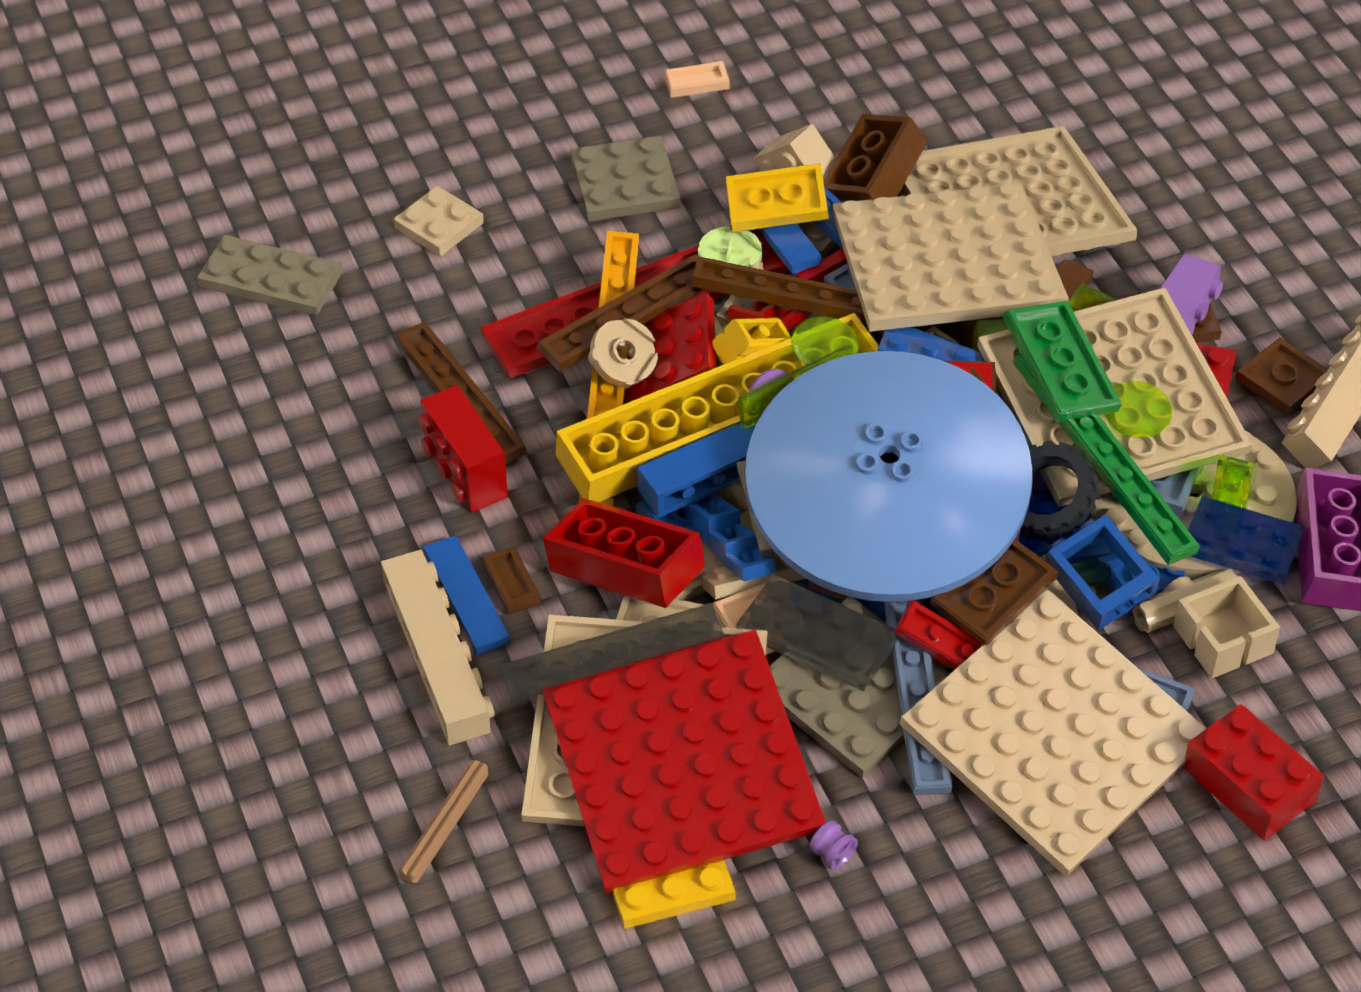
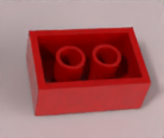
(463, 449)
(1252, 771)

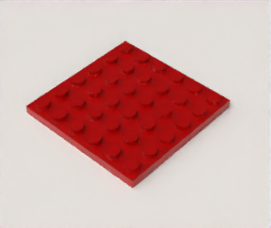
(683, 761)

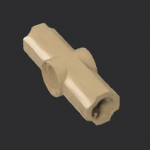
(1161, 608)

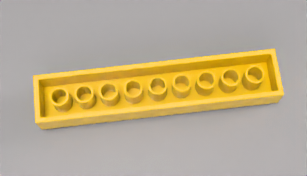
(608, 448)

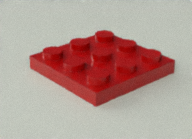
(681, 344)

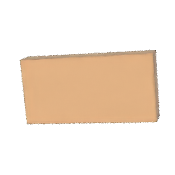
(696, 79)

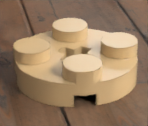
(610, 365)

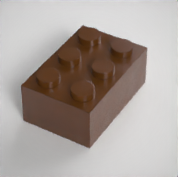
(876, 158)

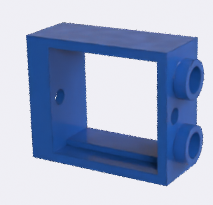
(1121, 600)

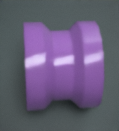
(833, 844)

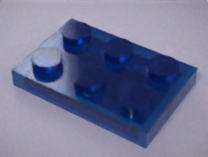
(1245, 539)

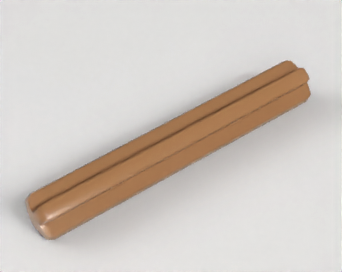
(443, 822)

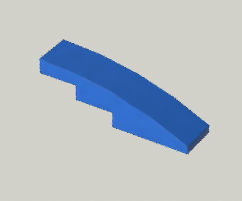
(727, 538)

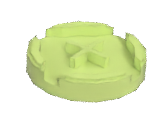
(731, 247)

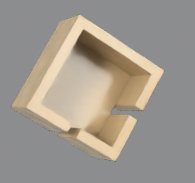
(1226, 626)

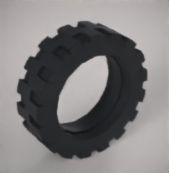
(1083, 501)

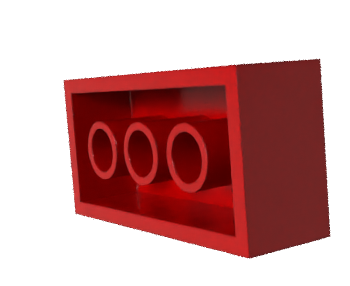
(624, 552)

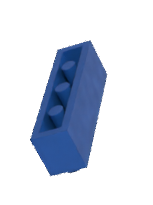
(694, 470)

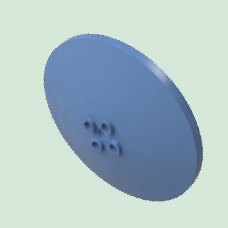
(879, 524)

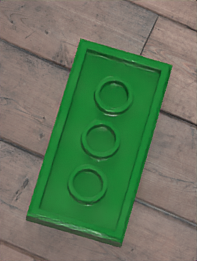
(1062, 361)

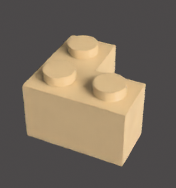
(796, 149)

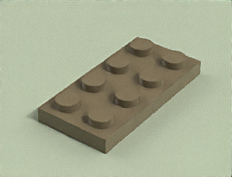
(270, 275)

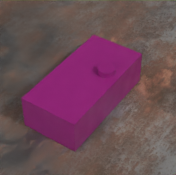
(1331, 539)

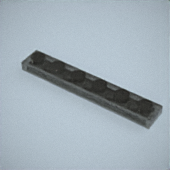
(610, 651)

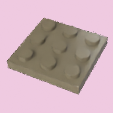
(625, 178)

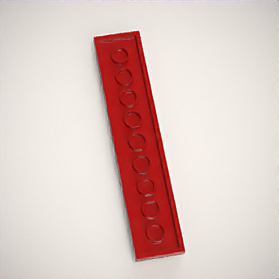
(517, 337)

